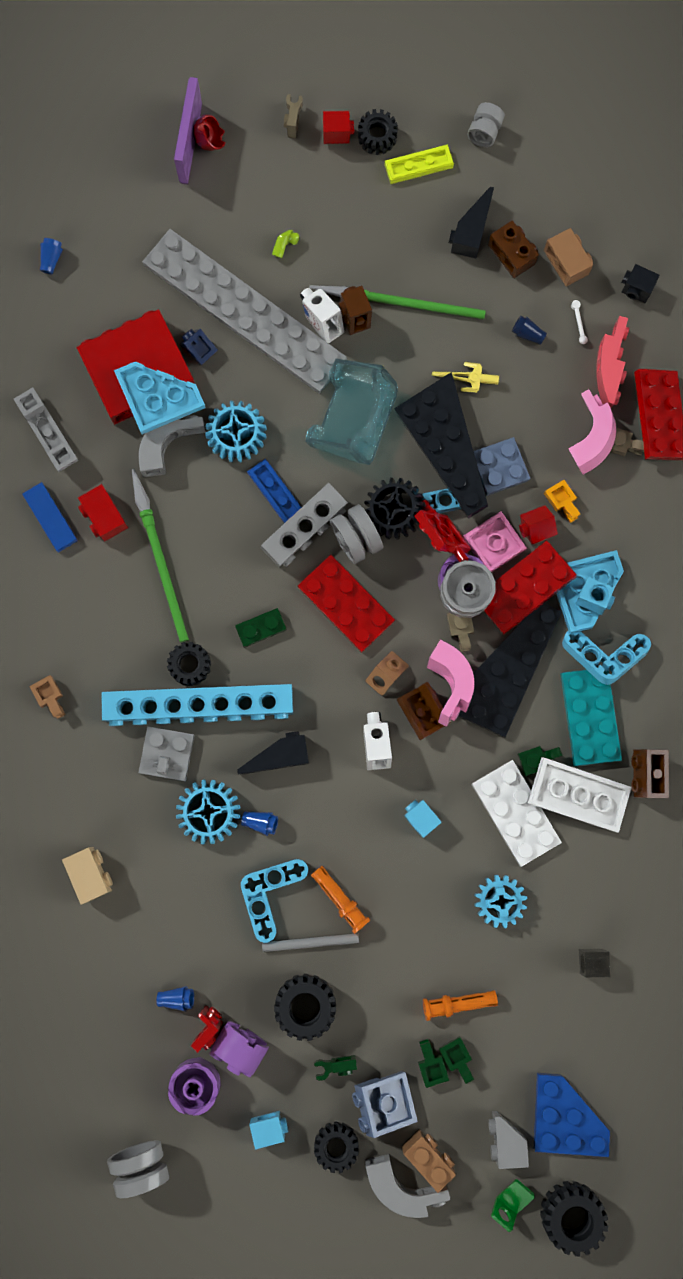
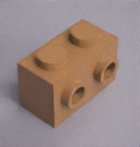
(568, 257)
(428, 1160)

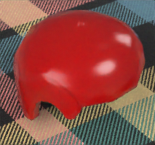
(208, 133)

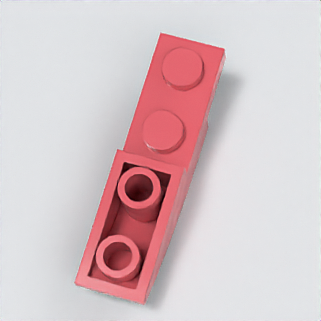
(609, 367)

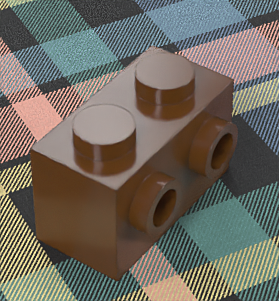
(513, 249)
(355, 309)
(650, 773)

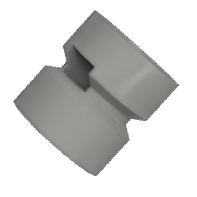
(485, 124)

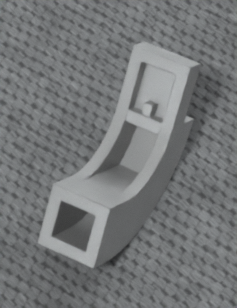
(156, 441)
(398, 1197)

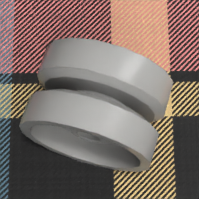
(356, 534)
(468, 575)
(138, 1169)

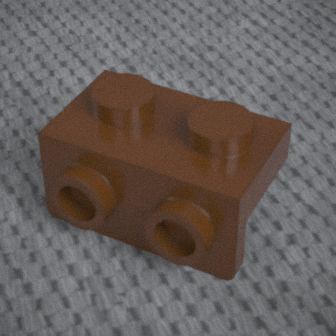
(422, 710)

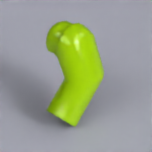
(283, 240)

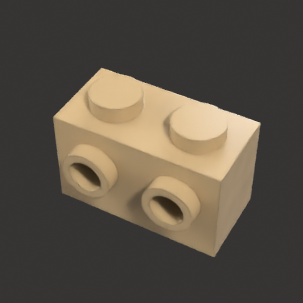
(87, 874)

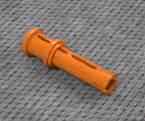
(347, 908)
(447, 1006)

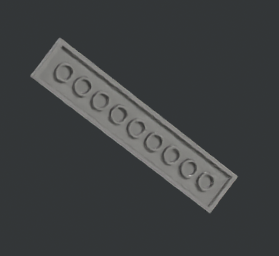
(243, 310)

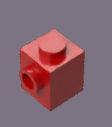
(337, 127)
(538, 525)

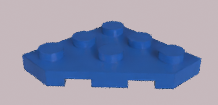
(565, 1121)

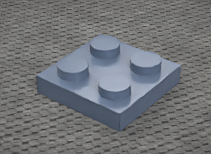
(501, 466)

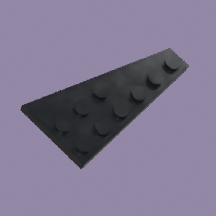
(441, 433)
(508, 672)

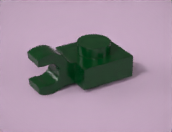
(531, 758)
(456, 1057)
(339, 1065)
(432, 1067)

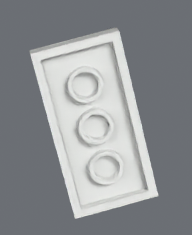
(579, 795)
(519, 823)

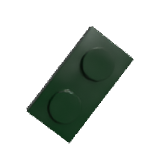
(260, 627)

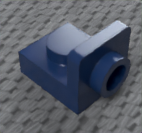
(198, 345)

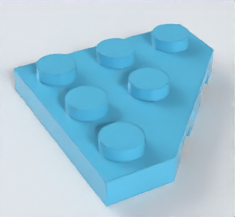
(157, 396)
(603, 568)

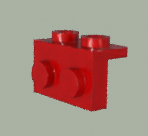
(208, 1035)

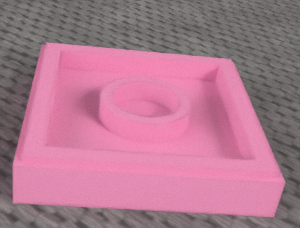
(495, 542)

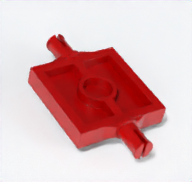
(442, 532)

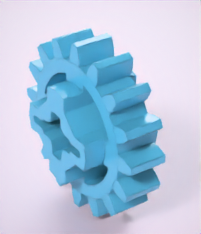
(502, 912)

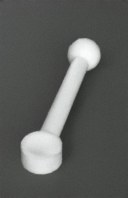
(575, 306)

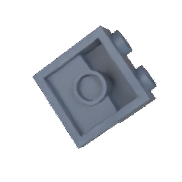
(384, 1104)

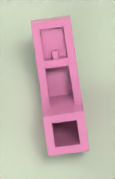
(599, 442)
(457, 671)

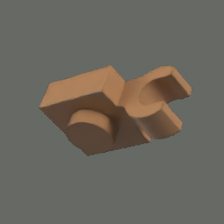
(48, 693)

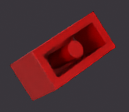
(102, 512)

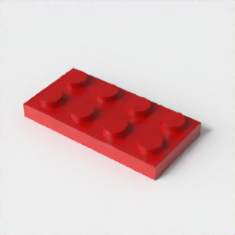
(660, 413)
(528, 586)
(346, 603)

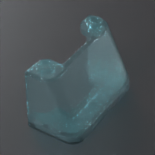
(355, 412)

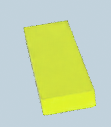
(419, 164)

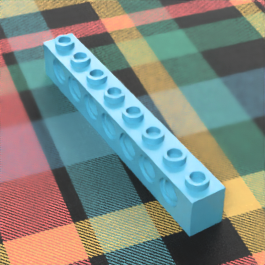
(113, 702)

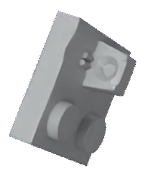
(166, 753)

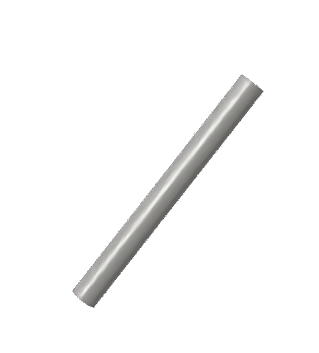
(310, 942)

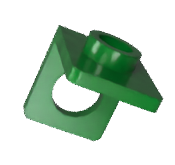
(511, 1201)

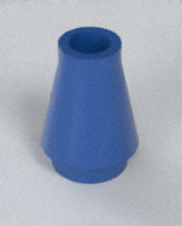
(50, 255)
(260, 821)
(177, 999)

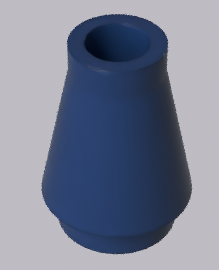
(528, 330)

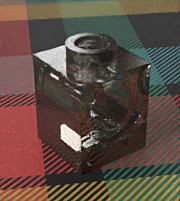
(594, 963)

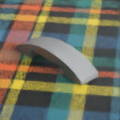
(46, 429)

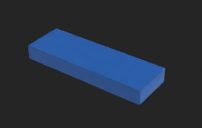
(274, 490)
(50, 517)

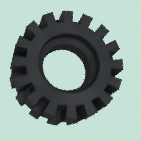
(377, 120)
(188, 649)
(347, 1158)

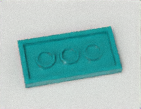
(590, 719)

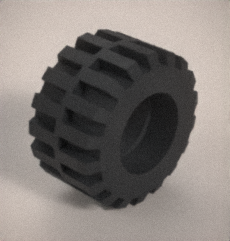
(301, 1028)
(588, 1233)

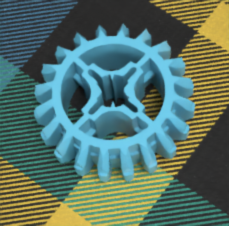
(227, 431)
(206, 800)

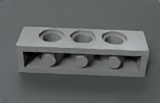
(326, 497)

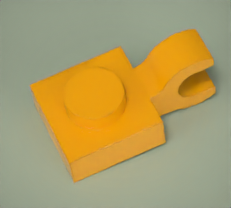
(561, 497)

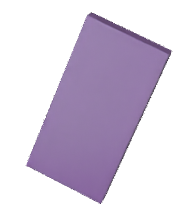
(186, 140)

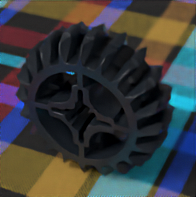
(395, 499)

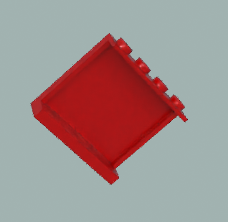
(140, 341)

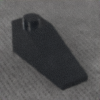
(470, 227)
(282, 754)

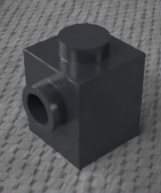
(639, 283)

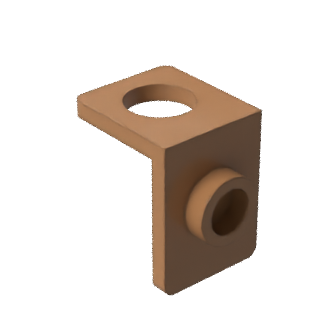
(389, 670)

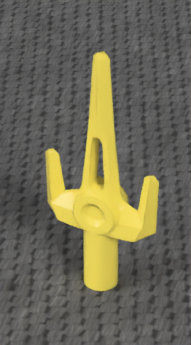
(474, 377)

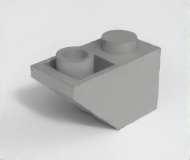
(509, 1144)

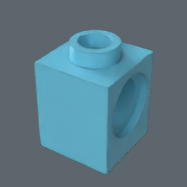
(593, 586)
(421, 817)
(268, 1129)

